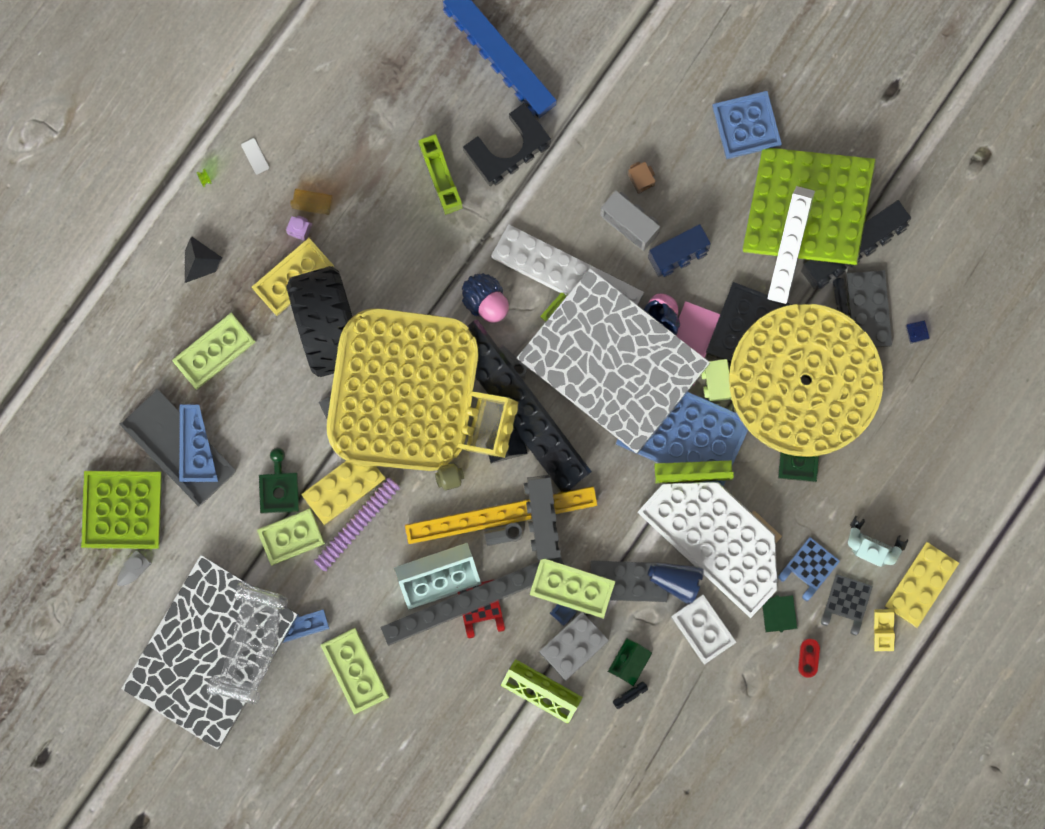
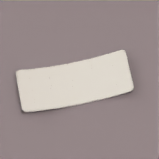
(255, 156)

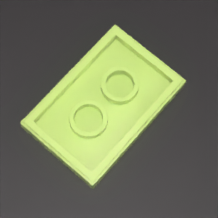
(291, 537)

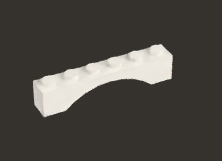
(790, 244)

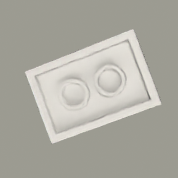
(703, 629)

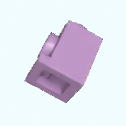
(299, 227)

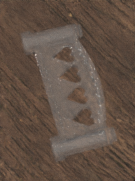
(230, 683)

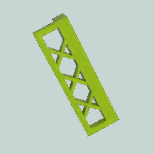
(693, 471)
(543, 688)

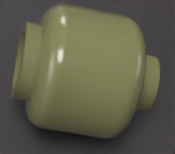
(449, 476)

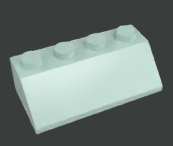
(437, 576)

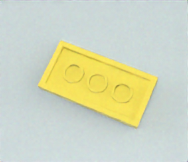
(273, 285)
(342, 489)
(921, 584)

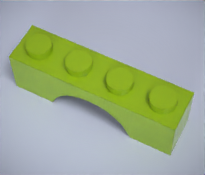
(440, 174)

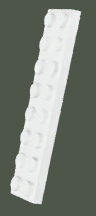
(550, 264)

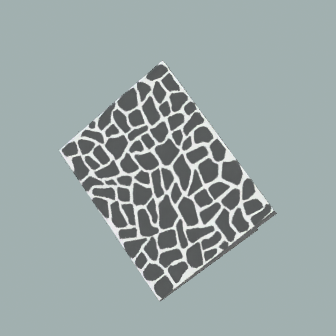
(192, 648)

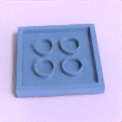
(746, 125)

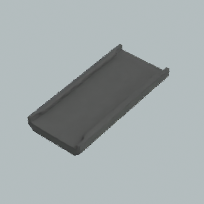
(157, 430)

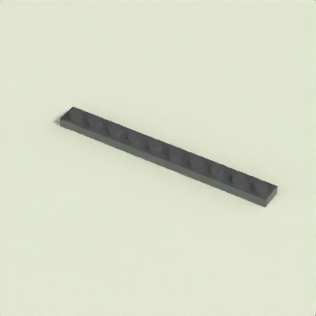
(461, 604)

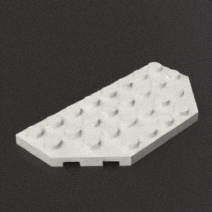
(719, 537)

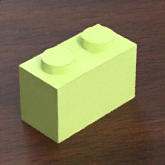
(717, 381)

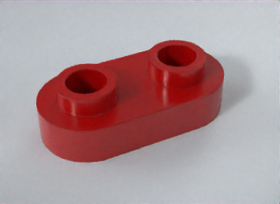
(807, 658)

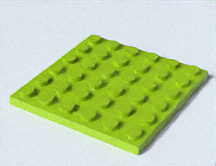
(837, 210)

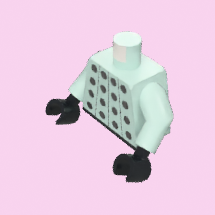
(872, 549)

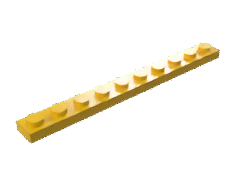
(494, 516)

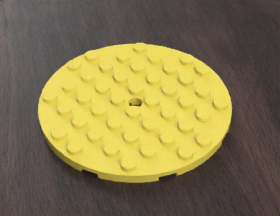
(814, 416)

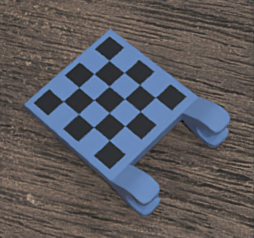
(811, 565)

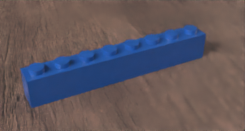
(501, 55)

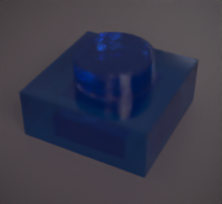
(917, 332)

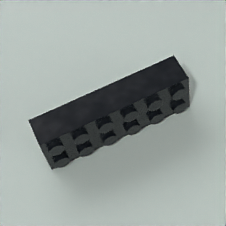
(876, 231)

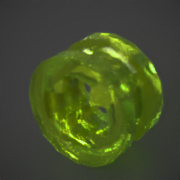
(204, 178)

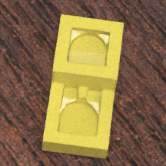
(884, 630)

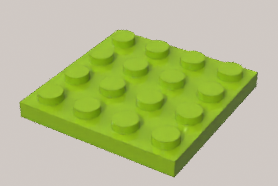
(121, 510)

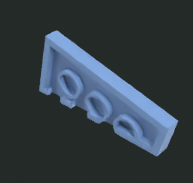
(195, 453)

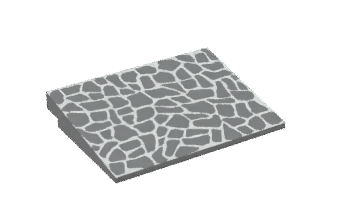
(613, 361)

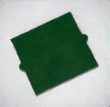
(779, 614)

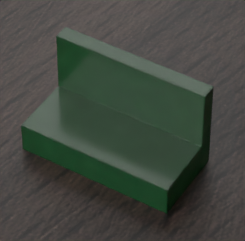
(630, 661)

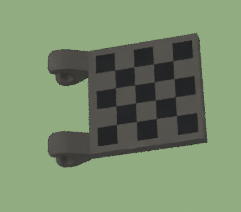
(849, 600)

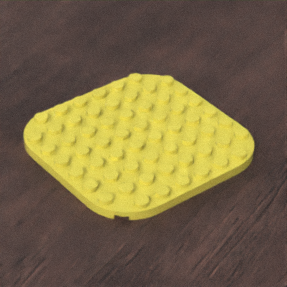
(401, 389)

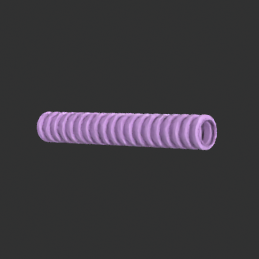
(356, 524)

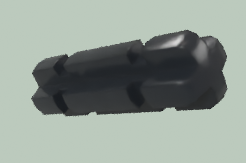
(840, 295)
(630, 695)

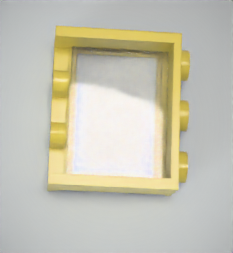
(490, 425)

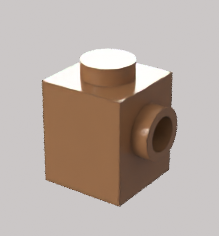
(641, 176)

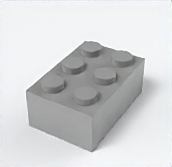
(630, 220)
(573, 646)

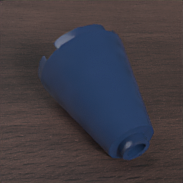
(677, 579)

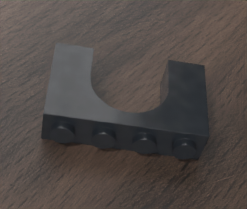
(495, 168)

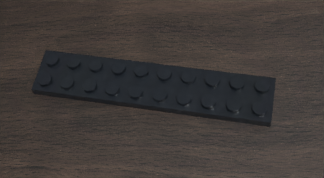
(532, 420)

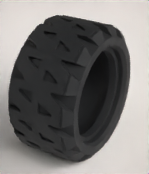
(320, 315)

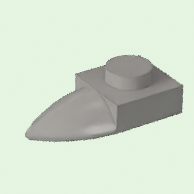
(132, 569)

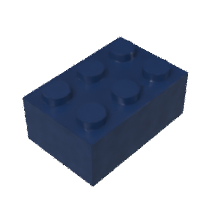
(679, 251)

